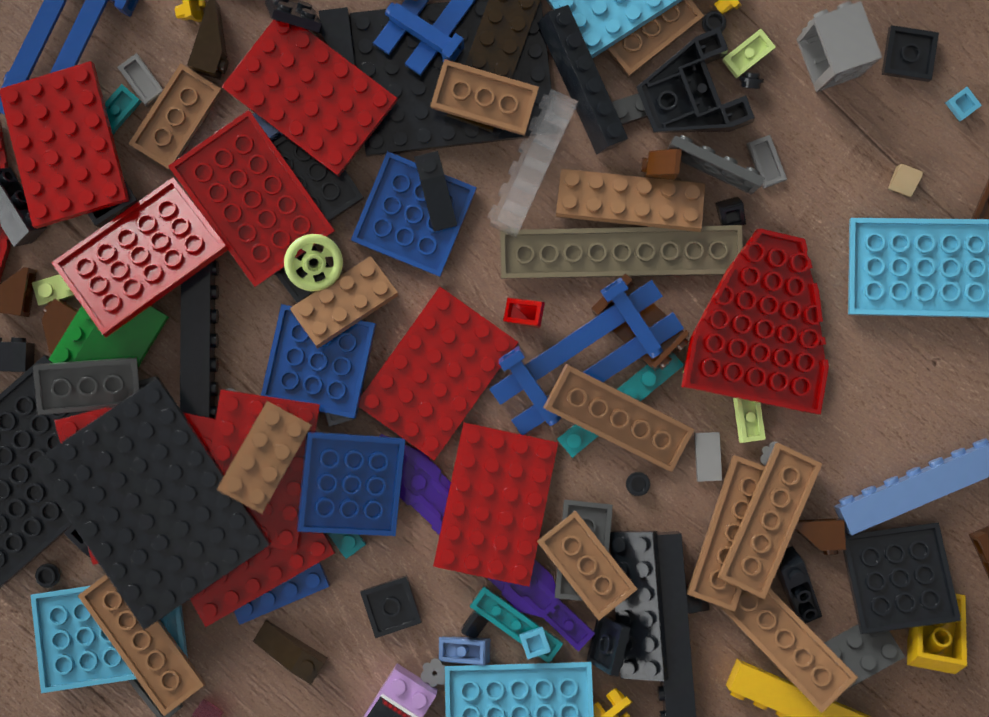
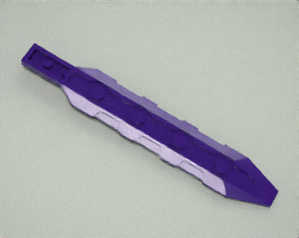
(427, 492)

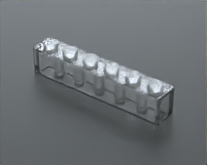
(533, 163)

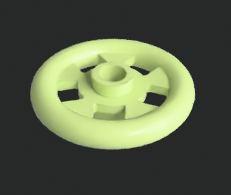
(306, 243)

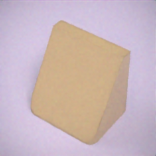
(905, 180)

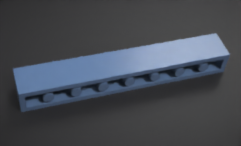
(915, 488)

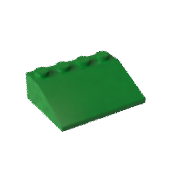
(85, 341)

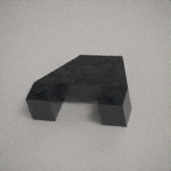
(684, 96)

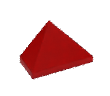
(524, 312)

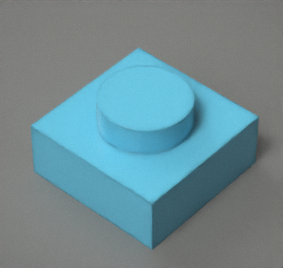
(963, 104)
(535, 642)

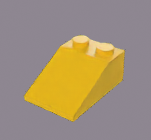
(940, 645)

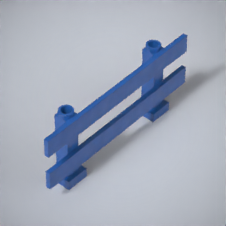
(433, 37)
(74, 44)
(625, 309)

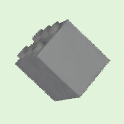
(838, 45)

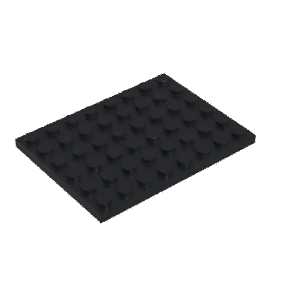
(411, 121)
(150, 503)
(28, 509)

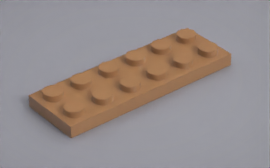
(630, 200)
(618, 418)
(729, 511)
(769, 521)
(792, 647)
(148, 653)

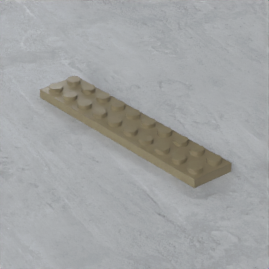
(618, 251)

